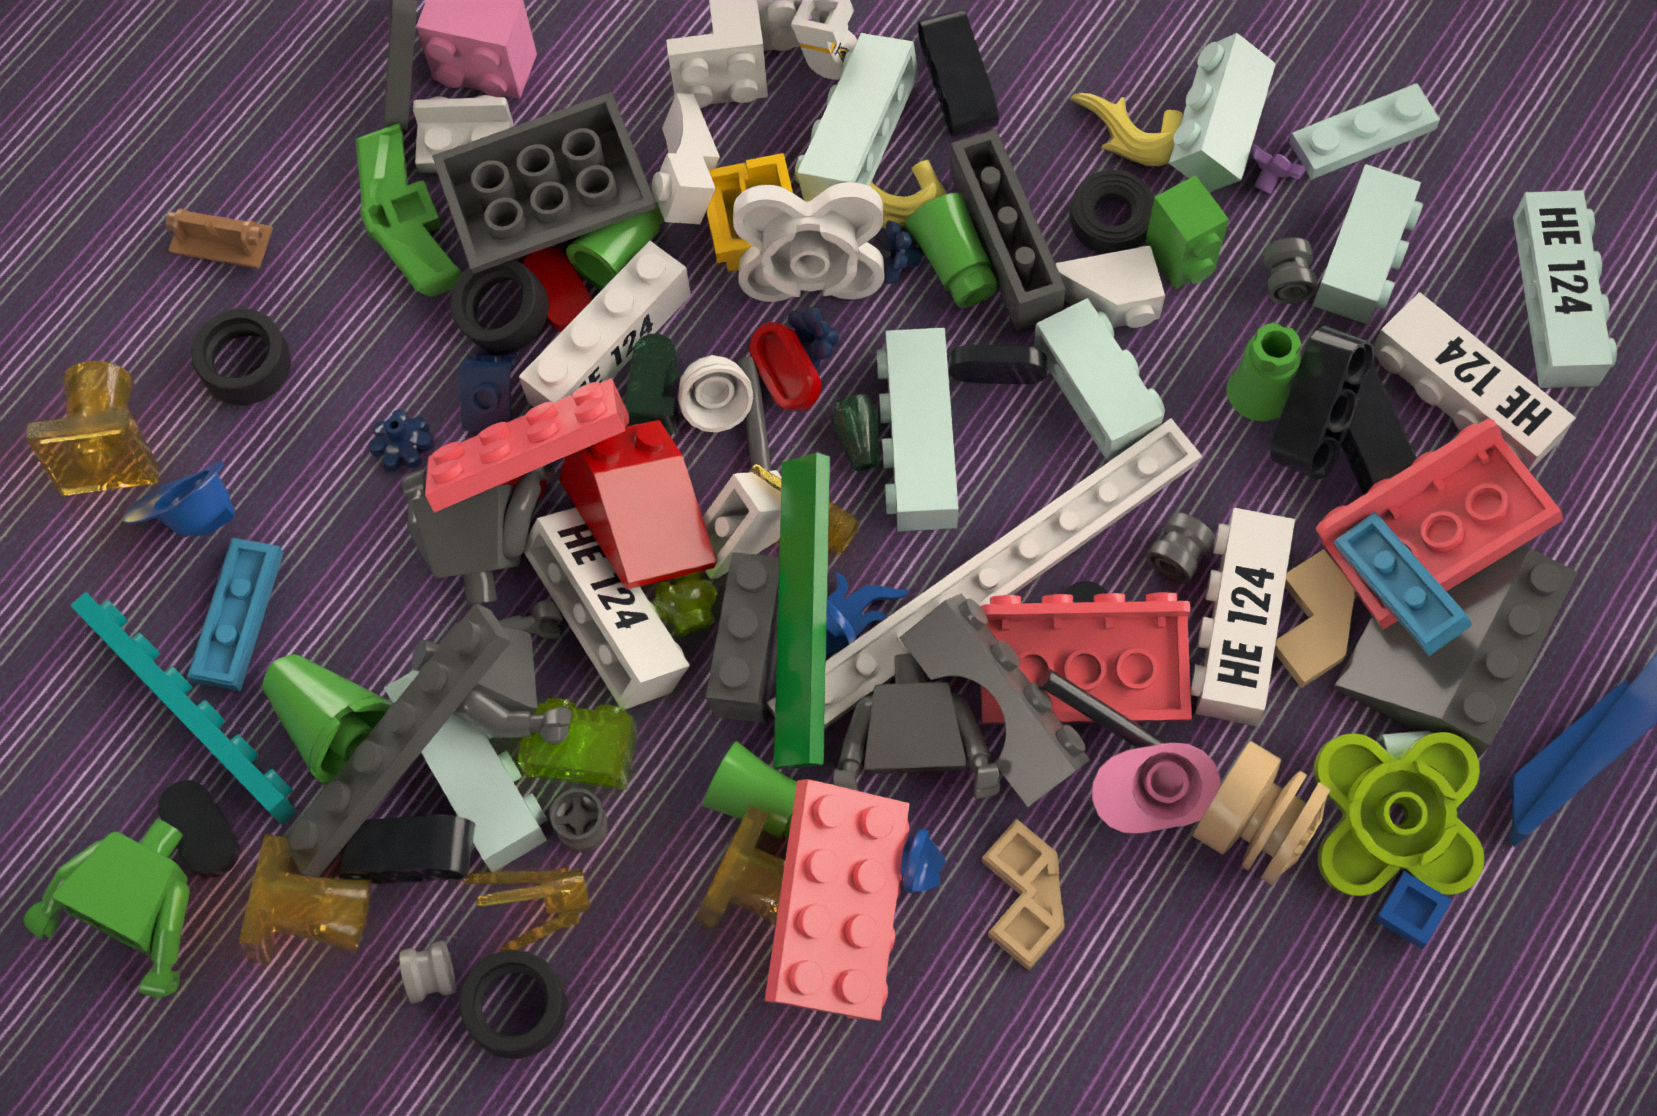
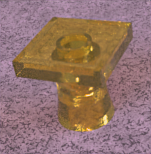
(99, 439)
(744, 875)
(300, 905)

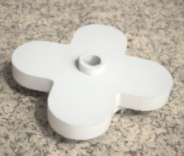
(809, 242)

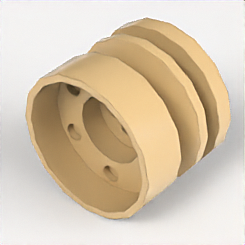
(1262, 813)

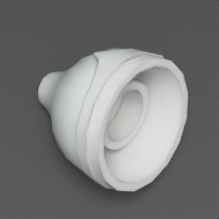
(714, 394)

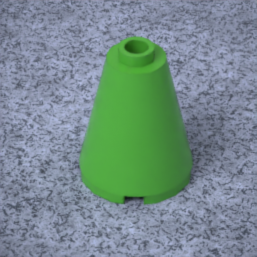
(321, 712)

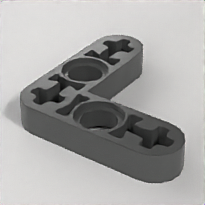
(400, 62)

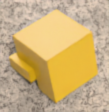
(729, 184)

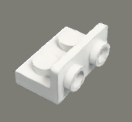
(454, 122)

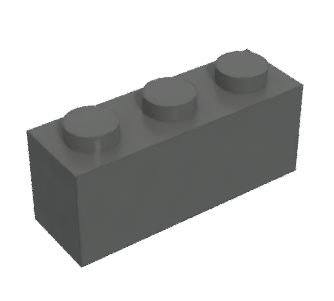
(746, 640)

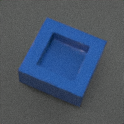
(1413, 910)

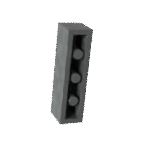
(1007, 229)

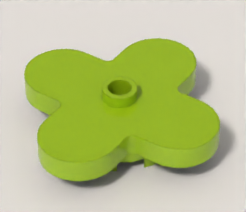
(1428, 785)

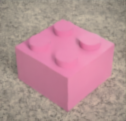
(478, 44)

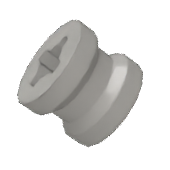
(427, 971)

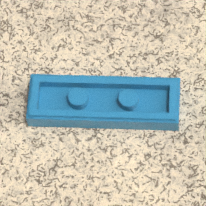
(1402, 584)
(235, 614)

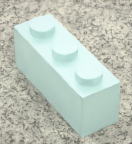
(1222, 112)
(1369, 245)
(1098, 378)

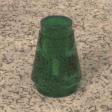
(857, 430)

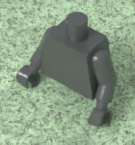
(474, 533)
(507, 692)
(915, 730)

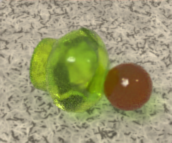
(686, 603)

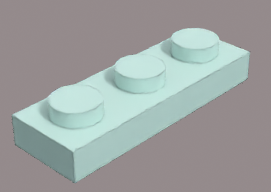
(1364, 131)

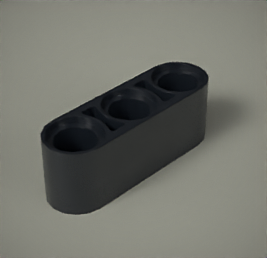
(957, 72)
(1322, 402)
(1375, 438)
(409, 850)

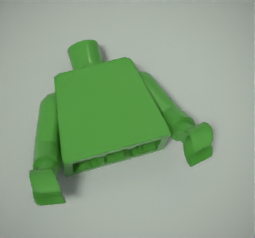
(129, 895)

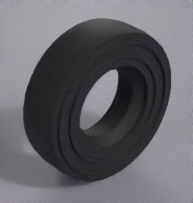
(1111, 185)

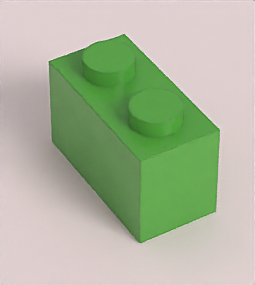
(1186, 232)

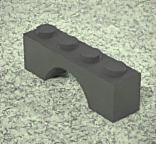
(1037, 745)

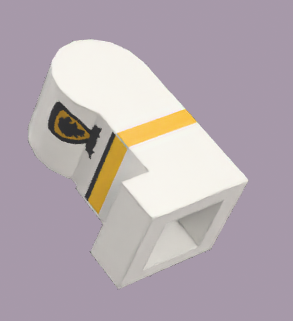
(826, 36)

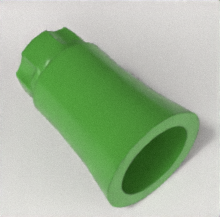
(953, 248)
(606, 251)
(1265, 373)
(750, 781)

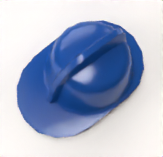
(187, 505)

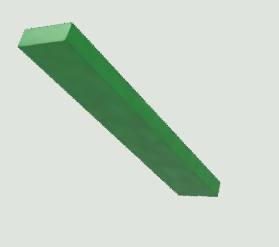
(802, 612)

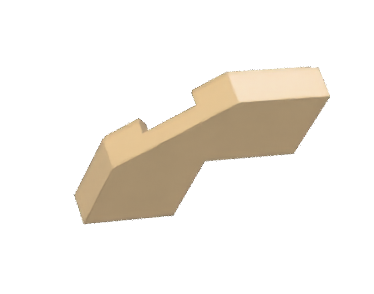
(1323, 638)
(1033, 872)

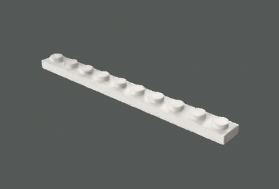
(1014, 558)

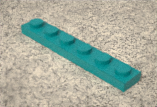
(200, 719)

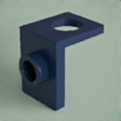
(485, 389)

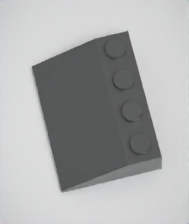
(543, 182)
(1477, 674)

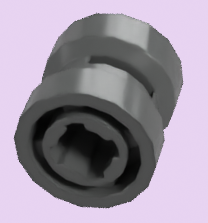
(1290, 271)
(1180, 547)
(575, 810)

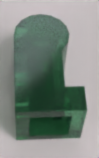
(650, 375)

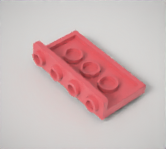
(524, 443)
(1450, 510)
(1111, 648)
(838, 901)

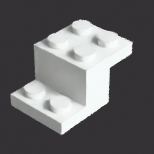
(731, 60)

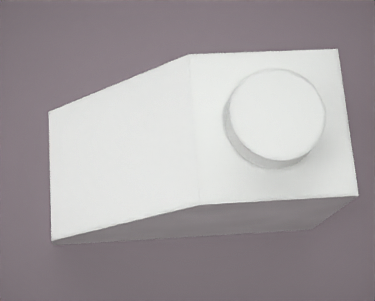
(1118, 284)
(742, 519)

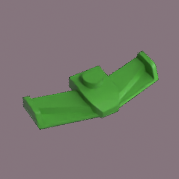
(401, 213)

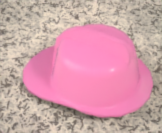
(1155, 787)

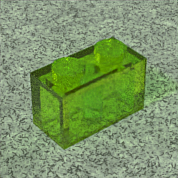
(594, 753)

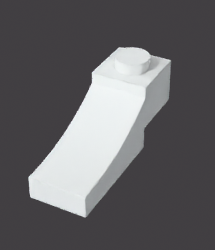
(684, 183)

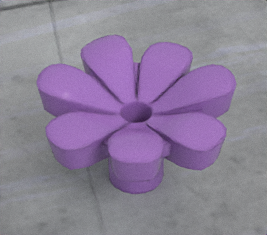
(1273, 169)

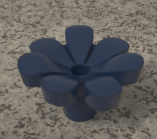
(896, 251)
(814, 334)
(400, 440)

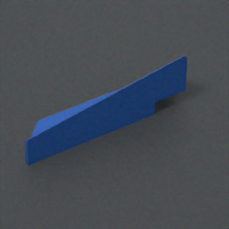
(1582, 752)

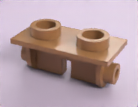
(218, 238)

